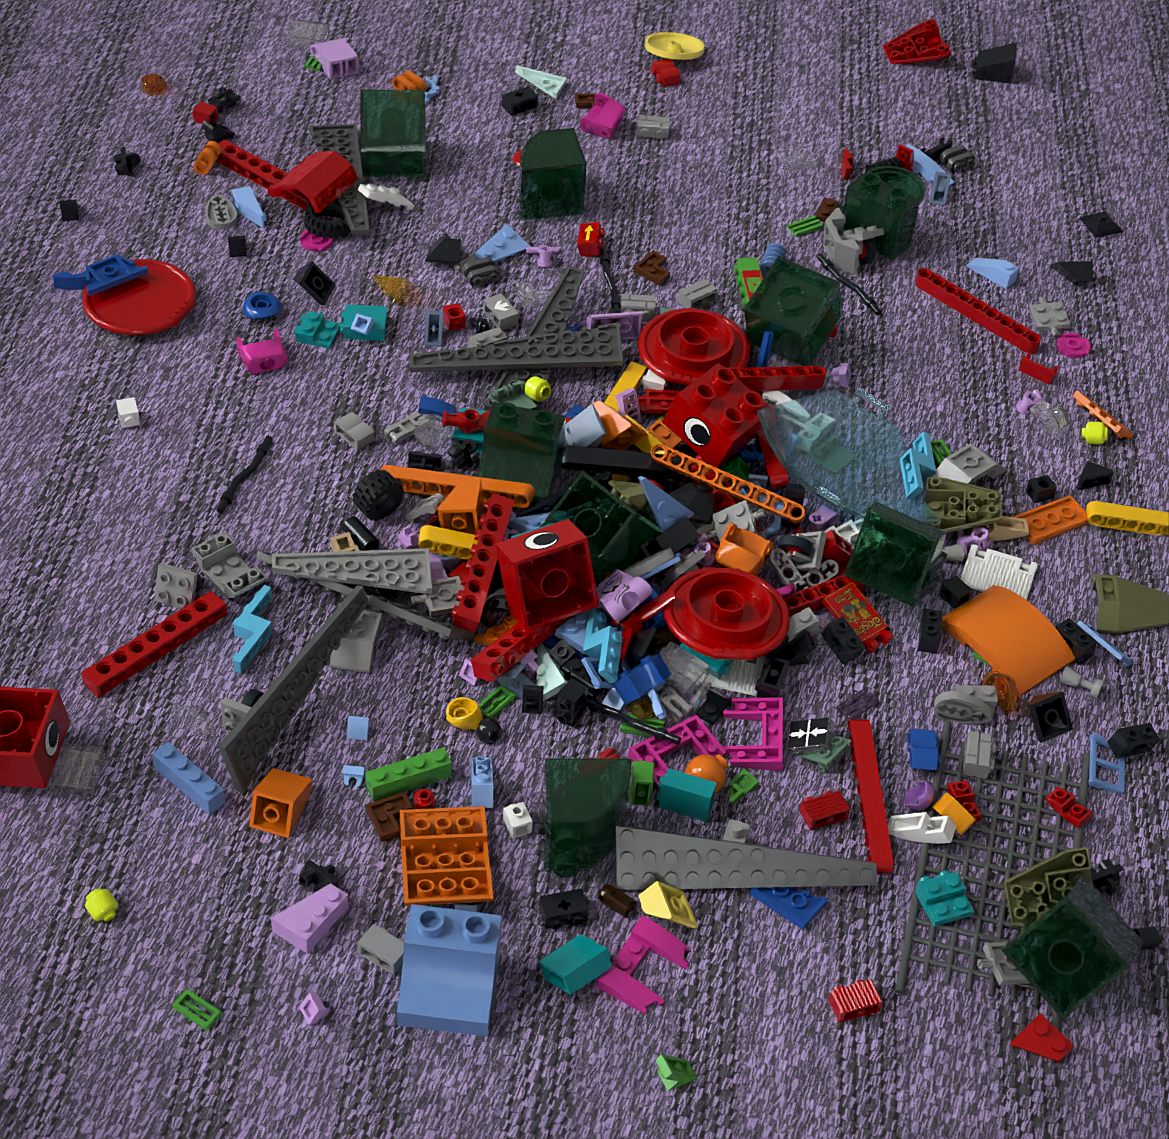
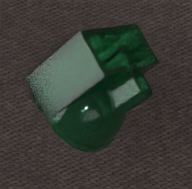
(888, 200)

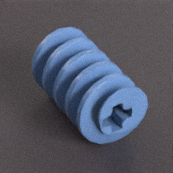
(772, 252)

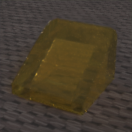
(642, 709)

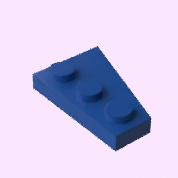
(791, 904)

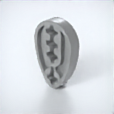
(228, 211)
(650, 563)
(961, 708)

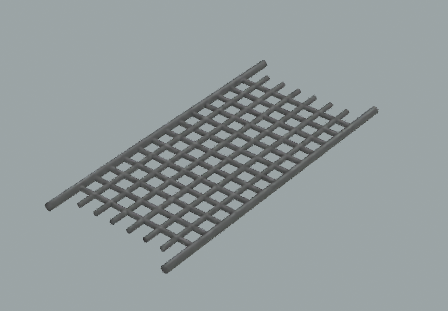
(925, 851)

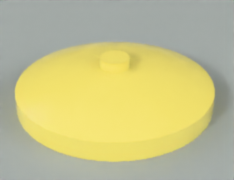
(674, 45)

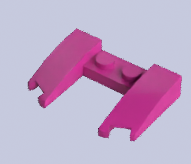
(691, 731)
(769, 754)
(644, 937)

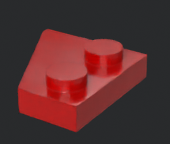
(1043, 1040)

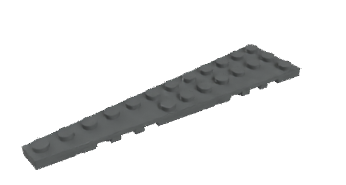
(344, 140)
(551, 319)
(551, 350)
(394, 608)
(261, 725)
(715, 863)

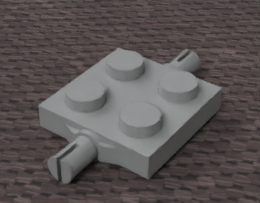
(1049, 317)
(738, 514)
(442, 597)
(1002, 967)

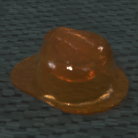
(153, 84)
(1005, 689)

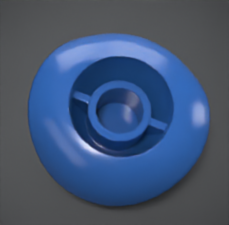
(261, 305)

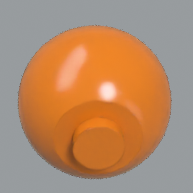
(709, 768)

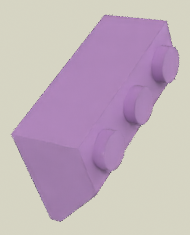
(629, 323)

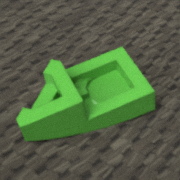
(741, 786)

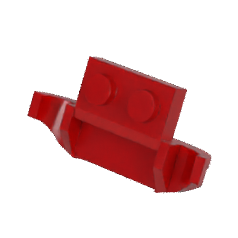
(656, 401)

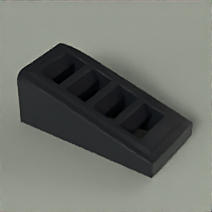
(532, 699)

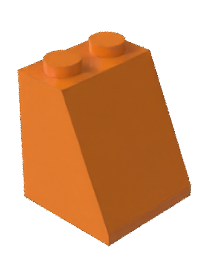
(619, 429)
(463, 507)
(279, 802)

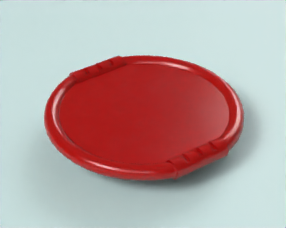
(144, 303)
(690, 342)
(727, 614)

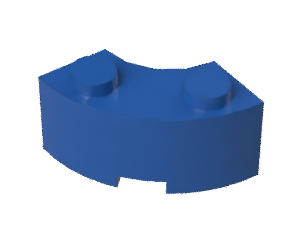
(641, 678)
(923, 749)

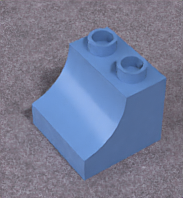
(449, 970)

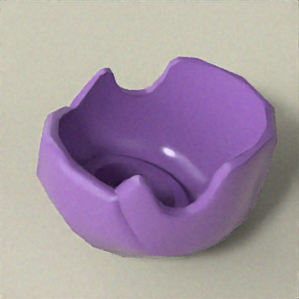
(924, 793)

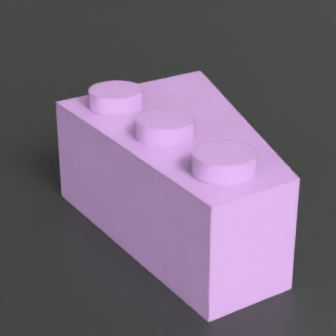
(311, 917)

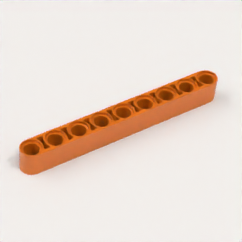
(434, 482)
(734, 490)

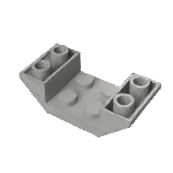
(841, 252)
(968, 465)
(225, 568)
(357, 646)

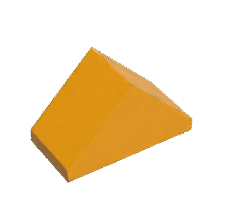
(959, 815)

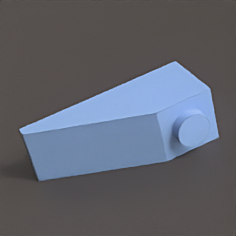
(998, 271)

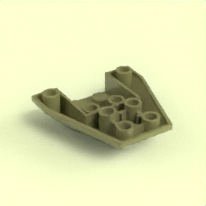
(632, 494)
(961, 504)
(1128, 605)
(1043, 882)

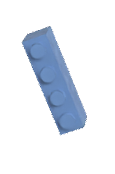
(188, 778)

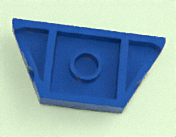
(110, 273)

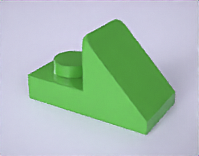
(675, 1071)

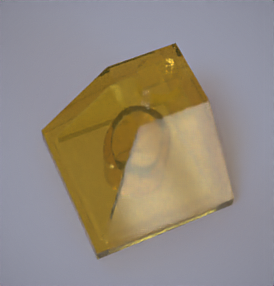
(393, 287)

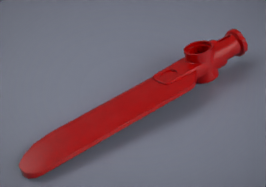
(469, 420)

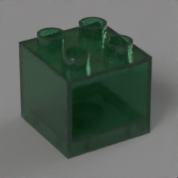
(797, 308)

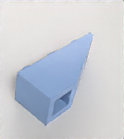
(246, 204)
(482, 782)

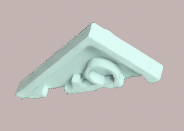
(546, 82)
(548, 673)

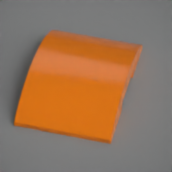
(1010, 636)
(445, 856)

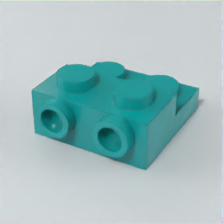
(316, 330)
(943, 898)

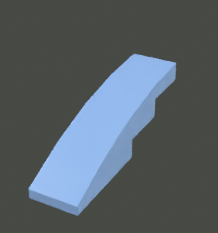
(925, 165)

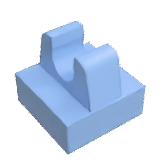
(353, 772)

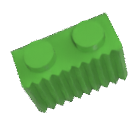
(642, 783)

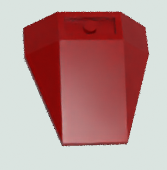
(918, 45)

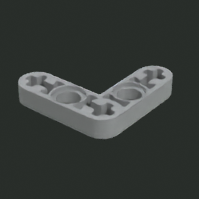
(797, 579)

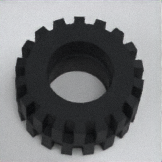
(378, 495)

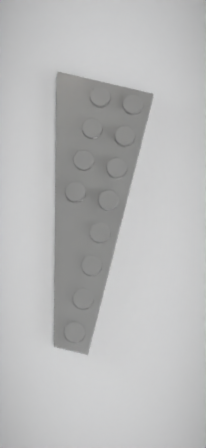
(386, 569)

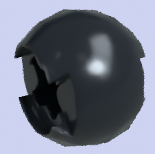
(488, 730)

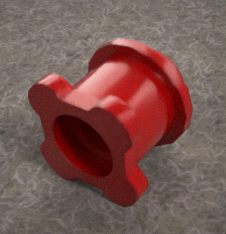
(424, 799)

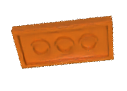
(1053, 519)

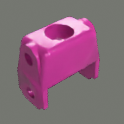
(603, 117)
(262, 355)

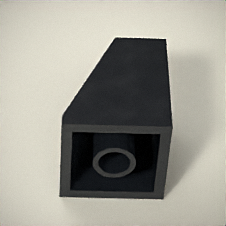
(995, 63)

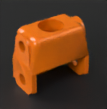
(743, 550)

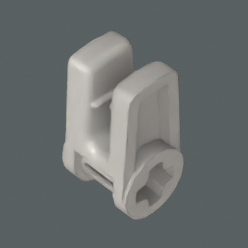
(674, 704)

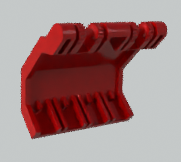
(319, 177)

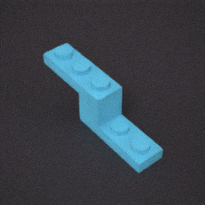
(917, 465)
(252, 629)
(603, 643)

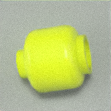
(537, 389)
(1095, 433)
(101, 905)

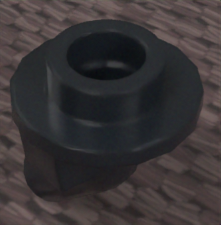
(480, 324)

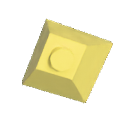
(667, 904)

